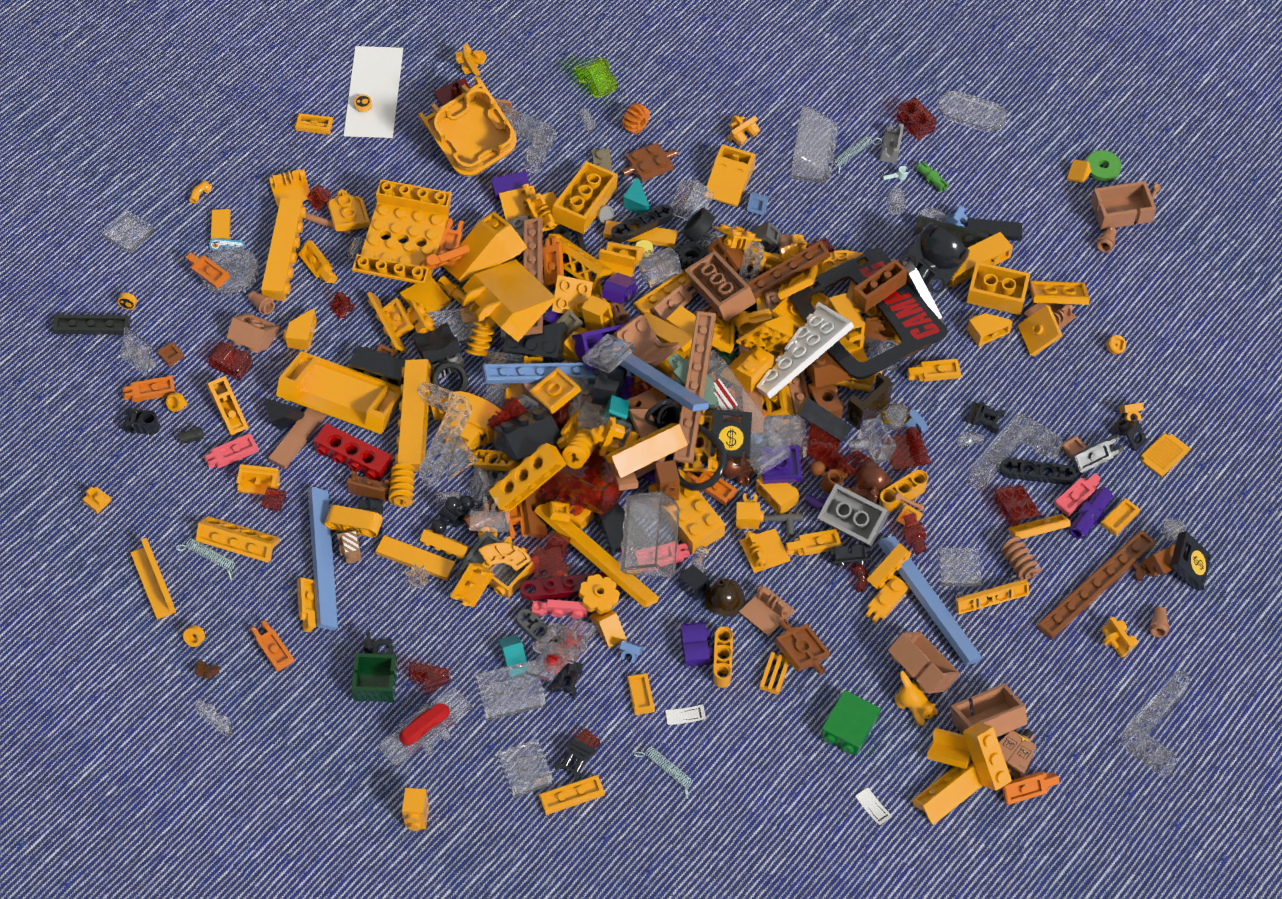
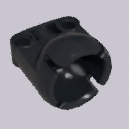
(936, 255)

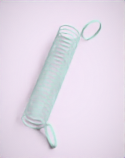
(854, 154)
(209, 555)
(686, 791)

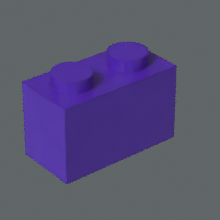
(619, 288)

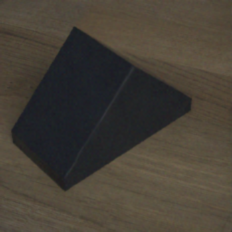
(282, 414)

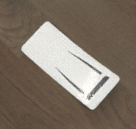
(685, 715)
(873, 806)

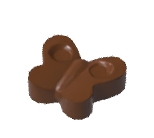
(1141, 570)
(206, 671)

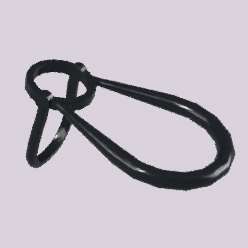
(711, 436)

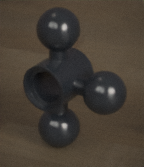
(452, 513)

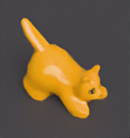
(913, 697)

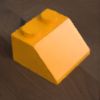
(751, 367)

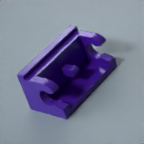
(508, 182)

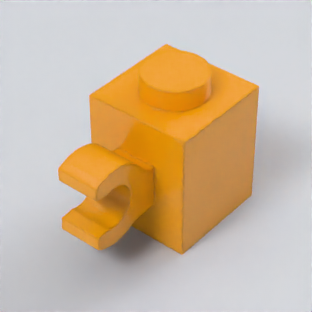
(748, 513)

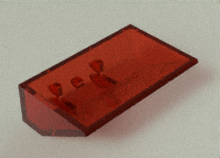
(585, 487)

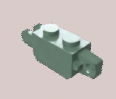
(680, 368)

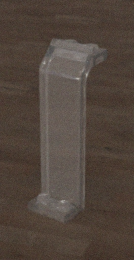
(765, 445)

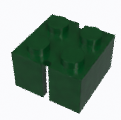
(374, 677)

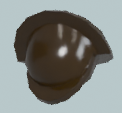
(725, 598)

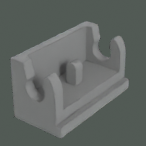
(891, 144)

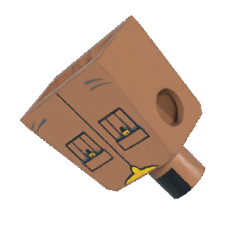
(1018, 751)

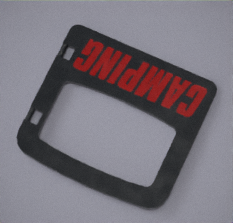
(904, 310)

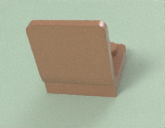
(645, 341)

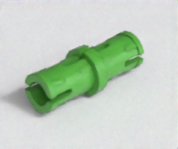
(932, 176)

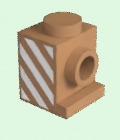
(349, 546)

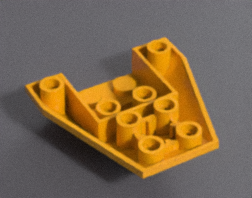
(489, 244)

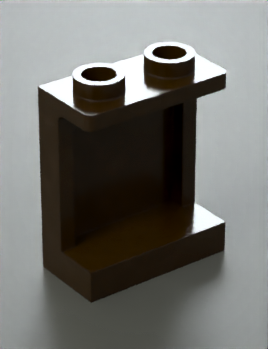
(870, 407)

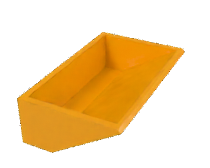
(507, 297)

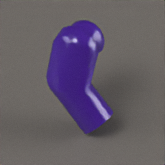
(814, 502)

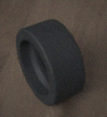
(698, 224)
(452, 365)

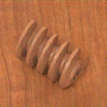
(1019, 559)

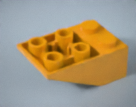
(730, 174)
(769, 336)

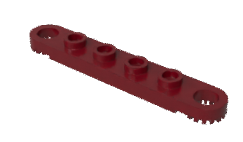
(557, 586)

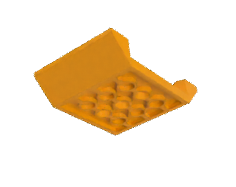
(404, 213)

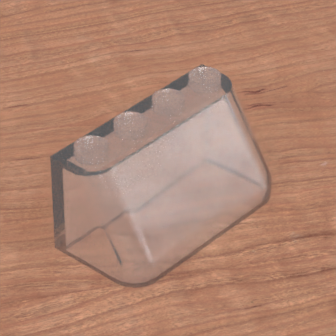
(814, 146)
(650, 535)

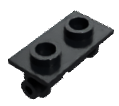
(858, 554)

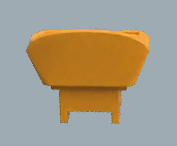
(476, 424)

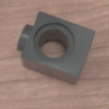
(768, 234)

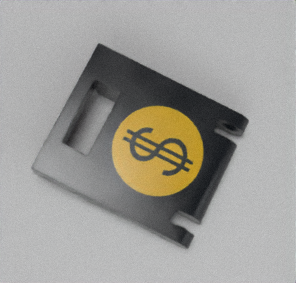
(733, 435)
(1196, 562)

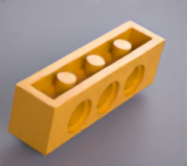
(537, 476)

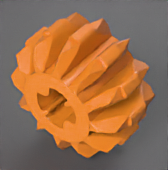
(636, 118)

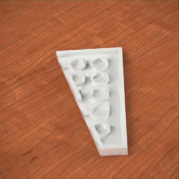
(807, 345)

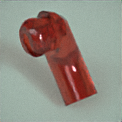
(862, 575)

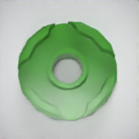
(1106, 158)

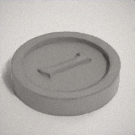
(605, 213)

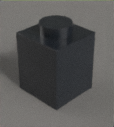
(694, 582)

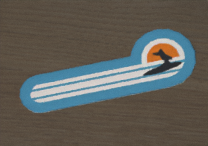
(216, 242)

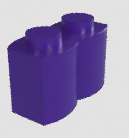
(695, 644)

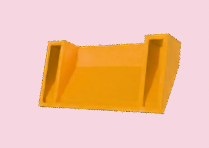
(339, 392)

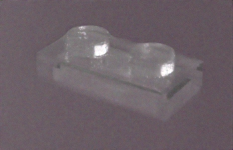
(209, 713)

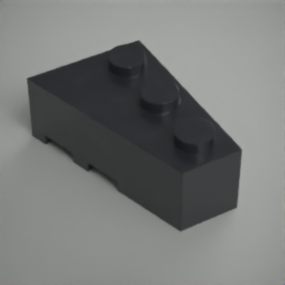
(543, 345)

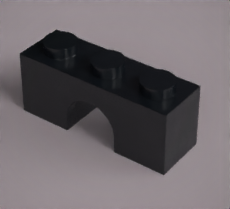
(607, 384)

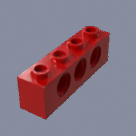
(347, 444)

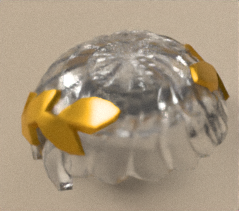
(895, 416)

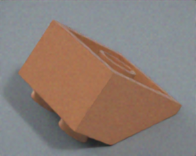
(252, 332)

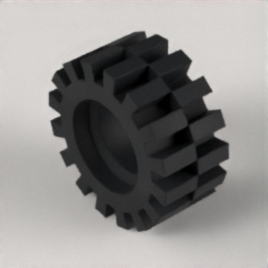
(690, 249)

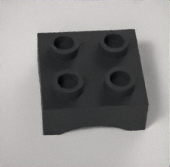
(437, 344)

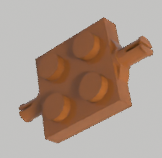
(649, 162)
(802, 647)

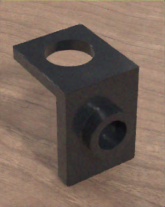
(1129, 429)
(371, 646)

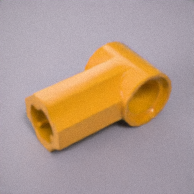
(747, 321)

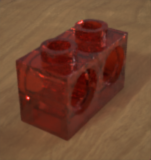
(916, 118)

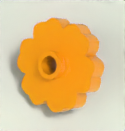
(599, 594)

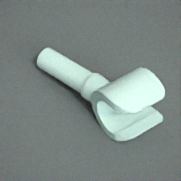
(900, 174)

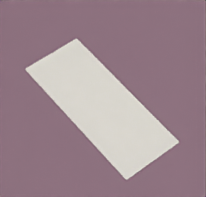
(377, 75)

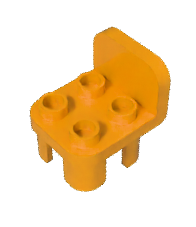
(471, 130)

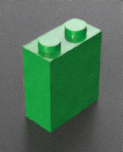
(850, 723)

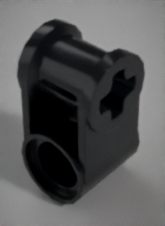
(139, 422)

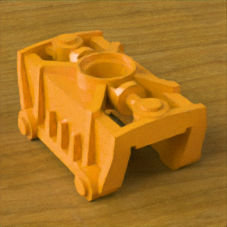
(712, 461)

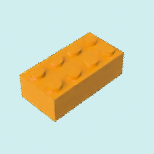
(584, 197)
(697, 519)

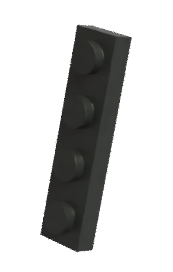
(965, 235)
(91, 324)

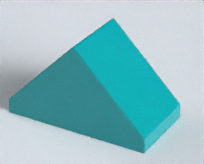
(635, 198)
(616, 408)
(512, 650)

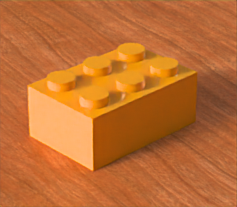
(998, 288)

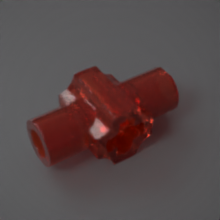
(915, 533)

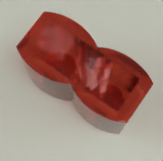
(230, 360)

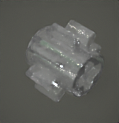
(1172, 528)
(412, 577)

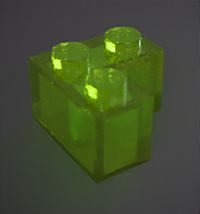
(597, 75)

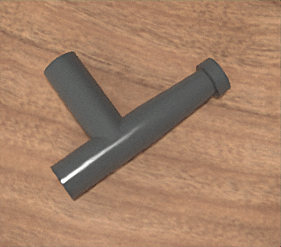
(788, 518)

